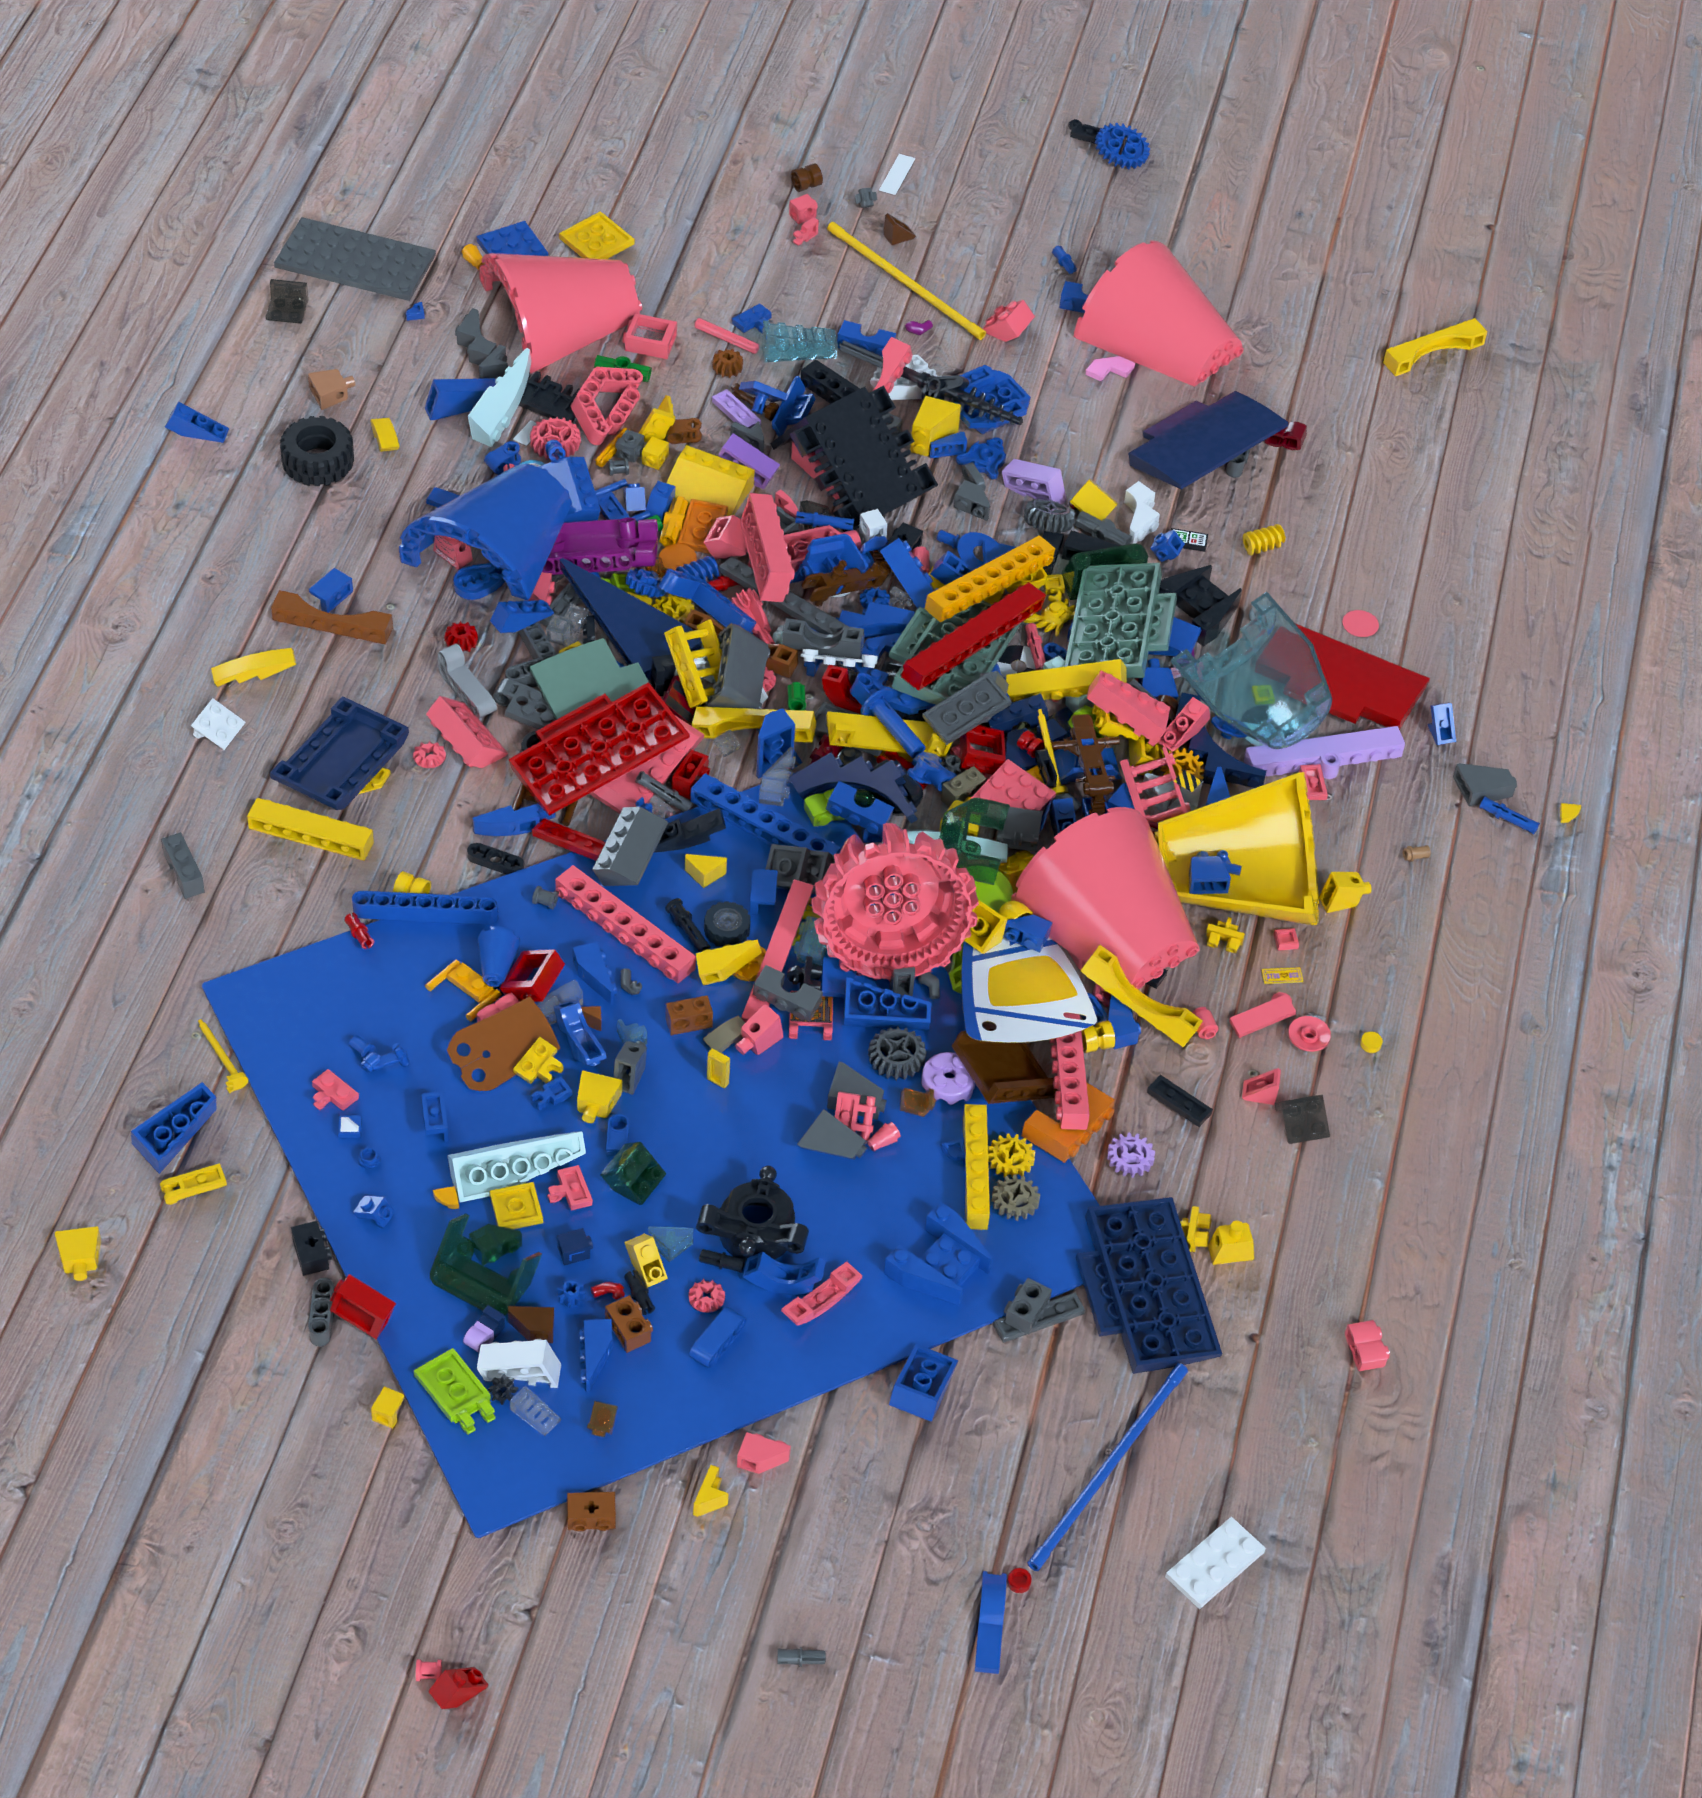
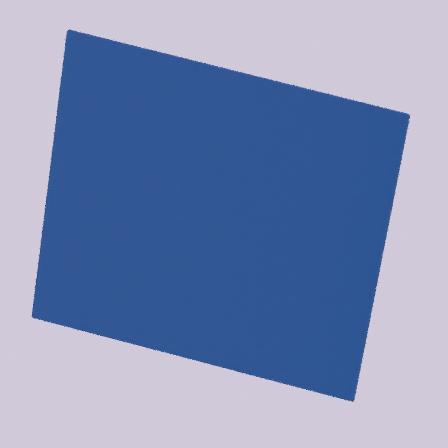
(302, 1009)

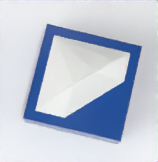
(349, 1126)

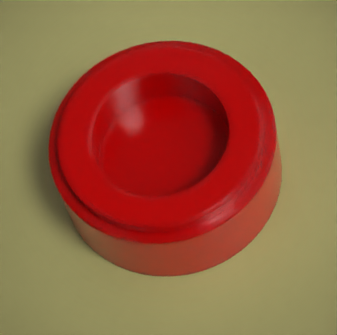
(1019, 1580)

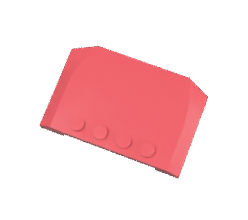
(626, 791)

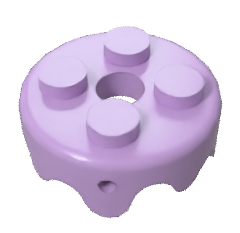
(945, 1088)

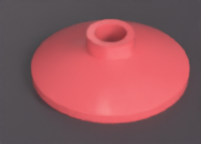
(1311, 1027)

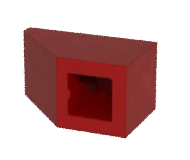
(457, 1687)

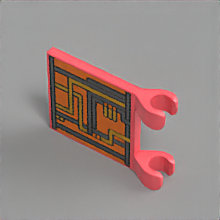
(822, 1018)

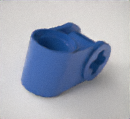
(501, 456)

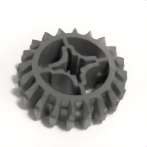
(1049, 515)
(895, 1046)

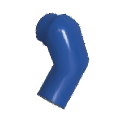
(1231, 868)

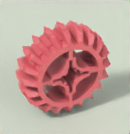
(556, 429)

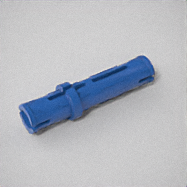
(823, 520)
(1509, 815)

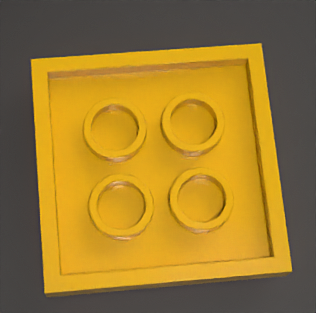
(596, 237)

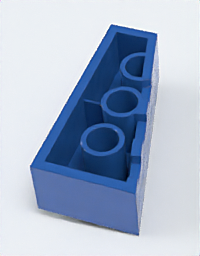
(908, 571)
(171, 1128)

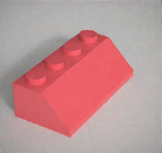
(465, 732)

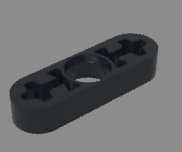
(490, 852)

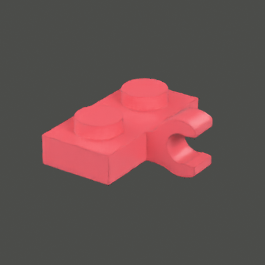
(333, 1089)
(572, 1187)

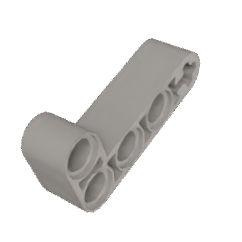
(463, 682)

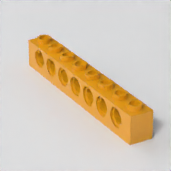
(989, 578)

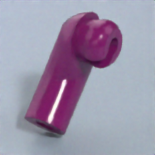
(918, 328)

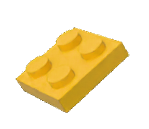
(516, 1206)

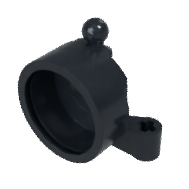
(746, 1238)

